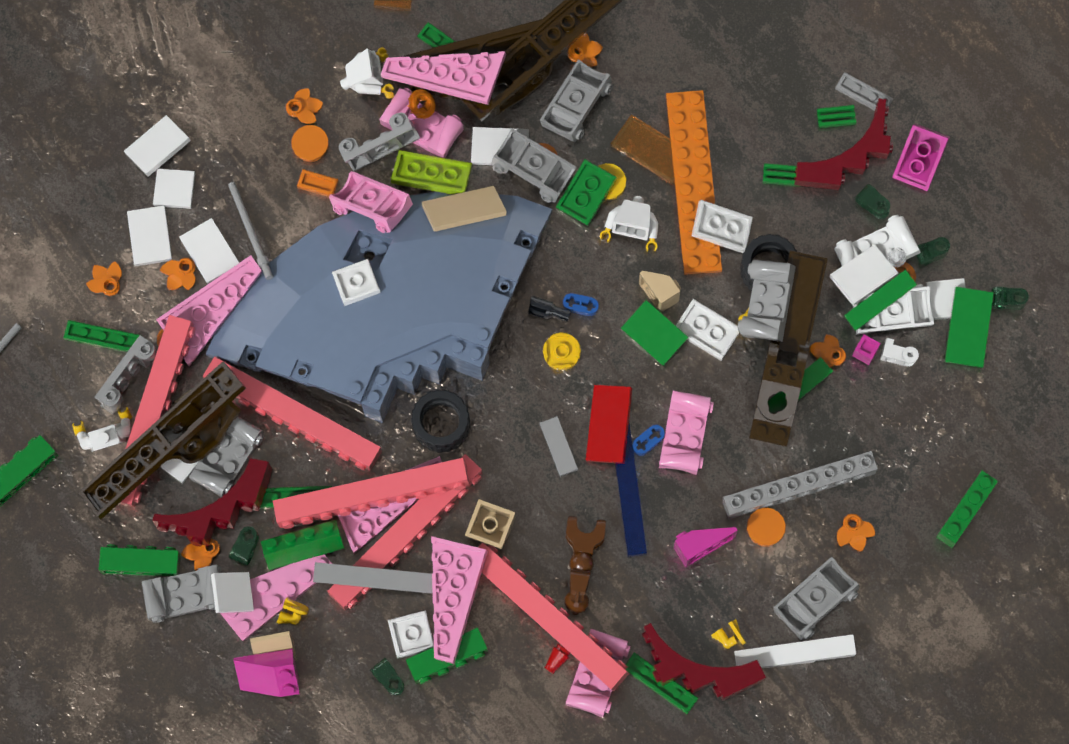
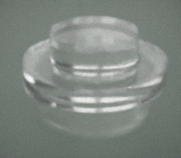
(897, 257)

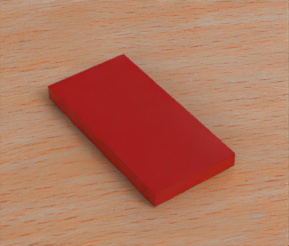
(609, 424)

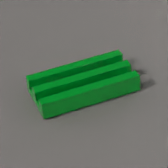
(836, 116)
(780, 174)

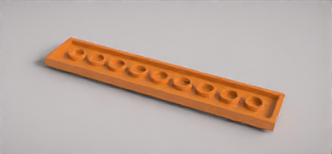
(691, 177)

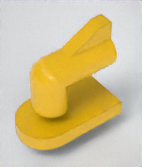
(298, 608)
(721, 636)

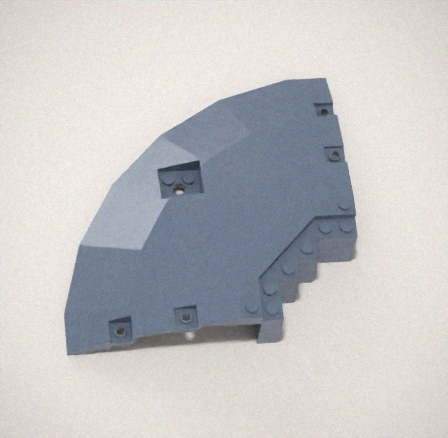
(432, 313)

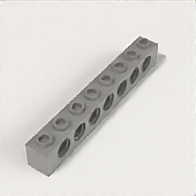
(800, 485)

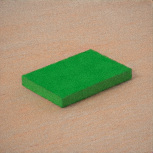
(586, 192)
(654, 333)

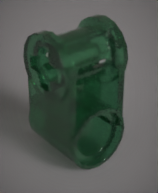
(871, 199)
(930, 253)
(1004, 298)
(244, 548)
(386, 675)

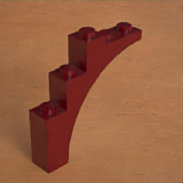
(828, 173)
(223, 513)
(671, 666)

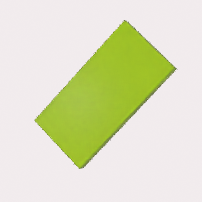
(431, 173)

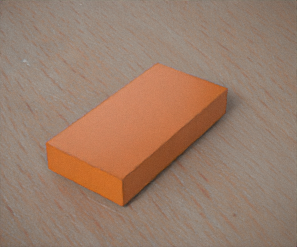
(317, 183)

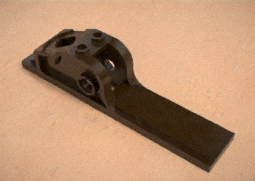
(549, 39)
(490, 42)
(777, 377)
(165, 442)

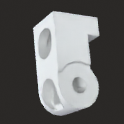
(898, 354)

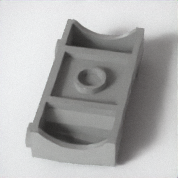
(575, 101)
(402, 134)
(533, 164)
(768, 300)
(140, 353)
(227, 460)
(179, 594)
(816, 598)

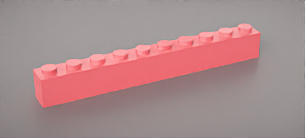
(161, 383)
(304, 420)
(371, 493)
(403, 534)
(551, 619)

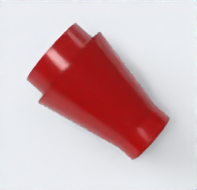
(557, 658)

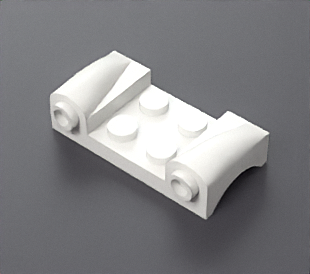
(892, 236)
(907, 312)

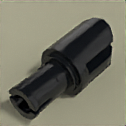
(547, 309)

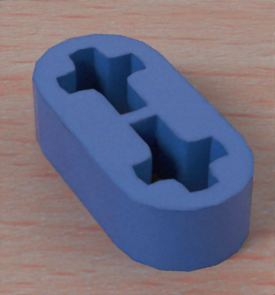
(582, 300)
(645, 437)

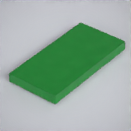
(968, 327)

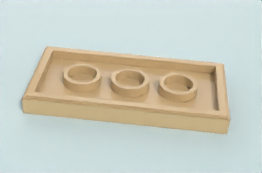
(464, 208)

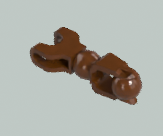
(581, 562)

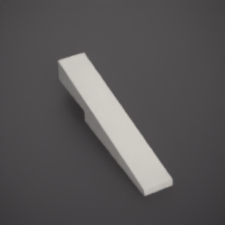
(798, 652)

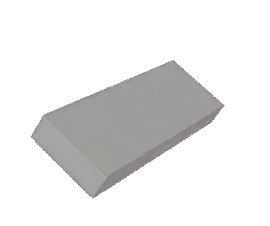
(861, 91)
(558, 446)

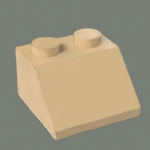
(660, 289)
(490, 524)
(273, 643)

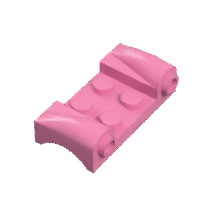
(435, 132)
(372, 200)
(685, 432)
(587, 689)

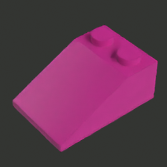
(921, 157)
(699, 543)
(268, 673)

